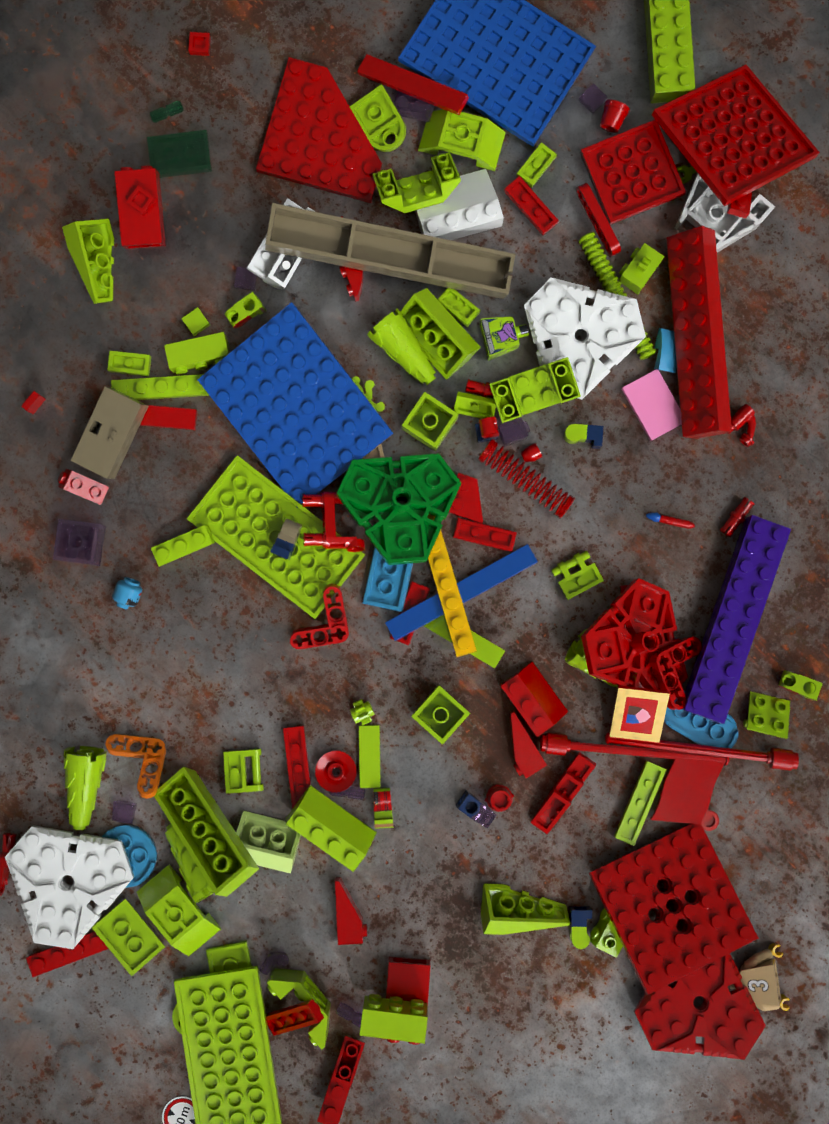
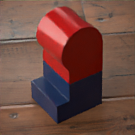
(487, 429)

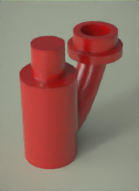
(744, 415)

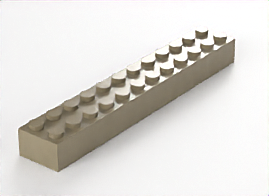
(389, 251)

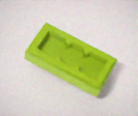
(459, 306)

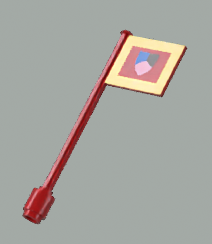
(640, 720)

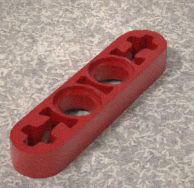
(598, 219)

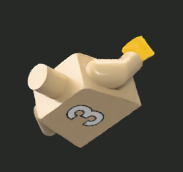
(762, 981)

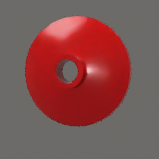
(333, 760)

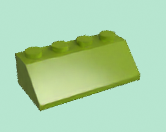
(438, 333)
(331, 828)

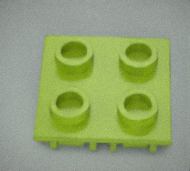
(768, 715)

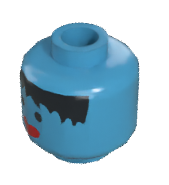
(127, 593)

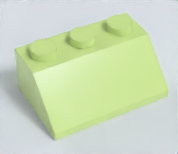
(269, 841)

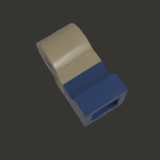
(287, 539)

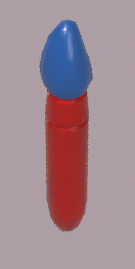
(656, 517)

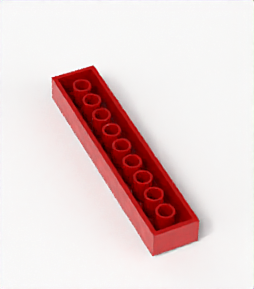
(699, 333)

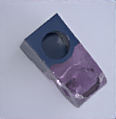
(475, 809)

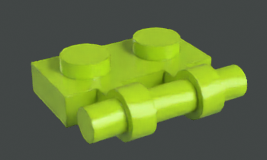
(580, 581)

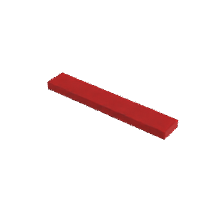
(413, 84)

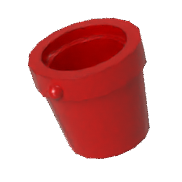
(613, 115)
(499, 797)

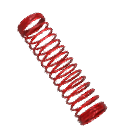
(490, 448)

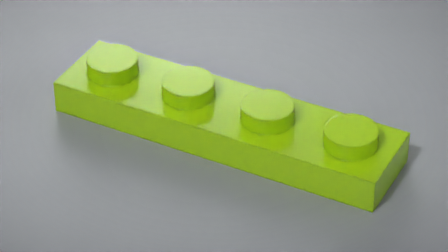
(640, 803)

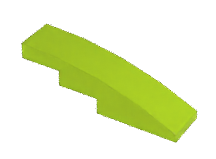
(486, 650)

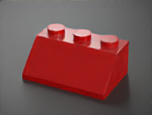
(534, 699)

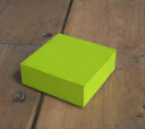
(195, 321)

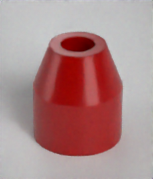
(531, 453)

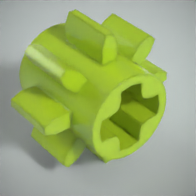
(362, 712)

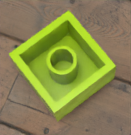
(430, 421)
(440, 714)

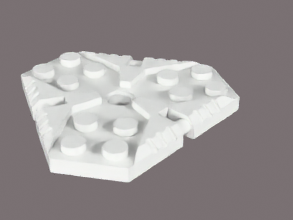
(610, 324)
(61, 911)

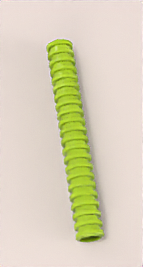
(610, 282)

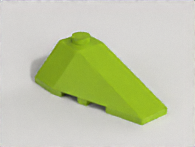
(91, 249)
(512, 912)

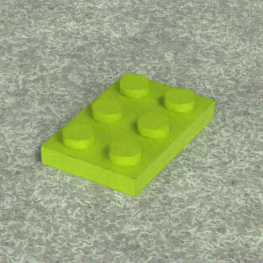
(128, 937)

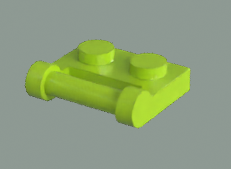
(236, 771)

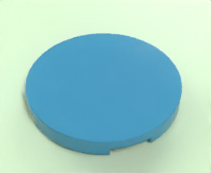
(139, 849)

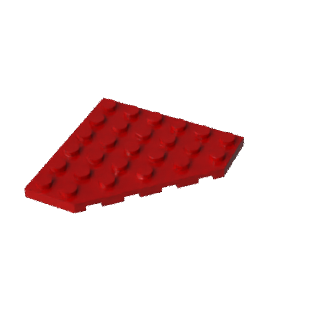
(317, 136)

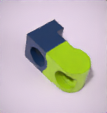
(584, 433)
(578, 925)

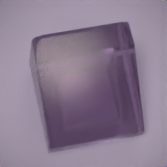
(123, 811)

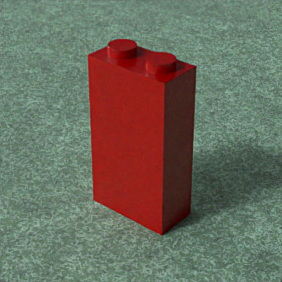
(135, 228)
(408, 980)

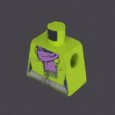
(501, 335)

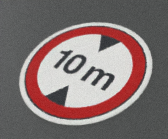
(179, 1111)

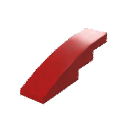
(563, 793)

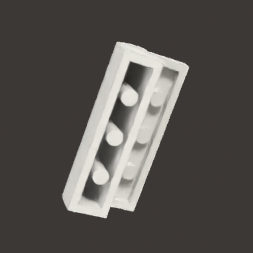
(274, 267)

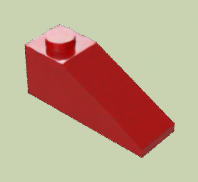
(525, 753)
(349, 919)

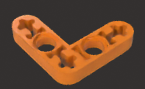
(148, 758)

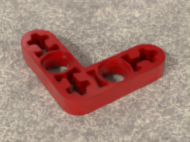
(333, 623)
(669, 664)

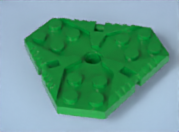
(401, 530)

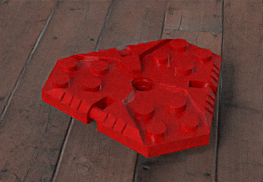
(623, 646)
(724, 1019)

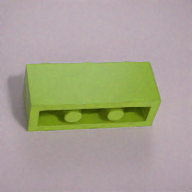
(196, 352)

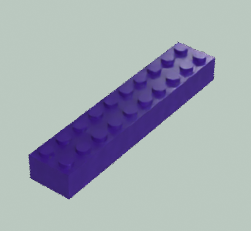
(735, 618)

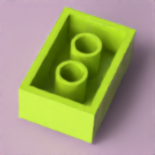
(394, 1018)

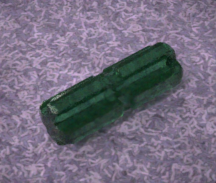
(162, 113)

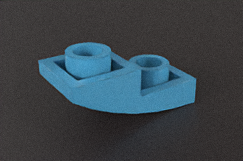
(666, 355)

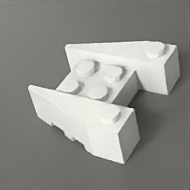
(706, 210)

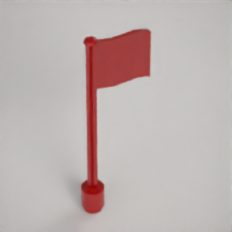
(686, 786)

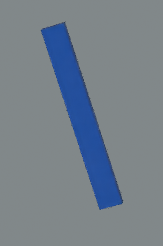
(468, 589)

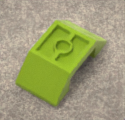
(463, 136)
(421, 189)
(535, 389)
(176, 912)
(284, 980)

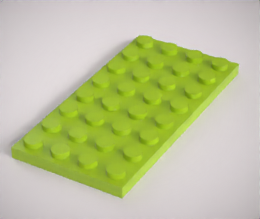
(245, 519)
(228, 1048)

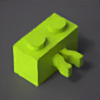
(641, 268)

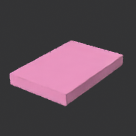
(653, 404)

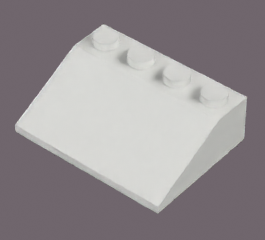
(466, 211)

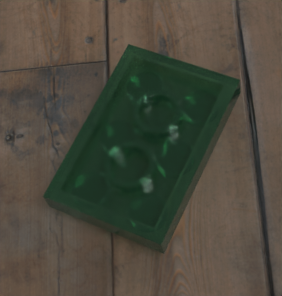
(180, 153)

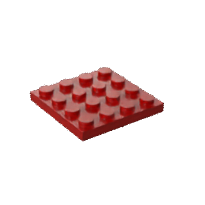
(633, 172)

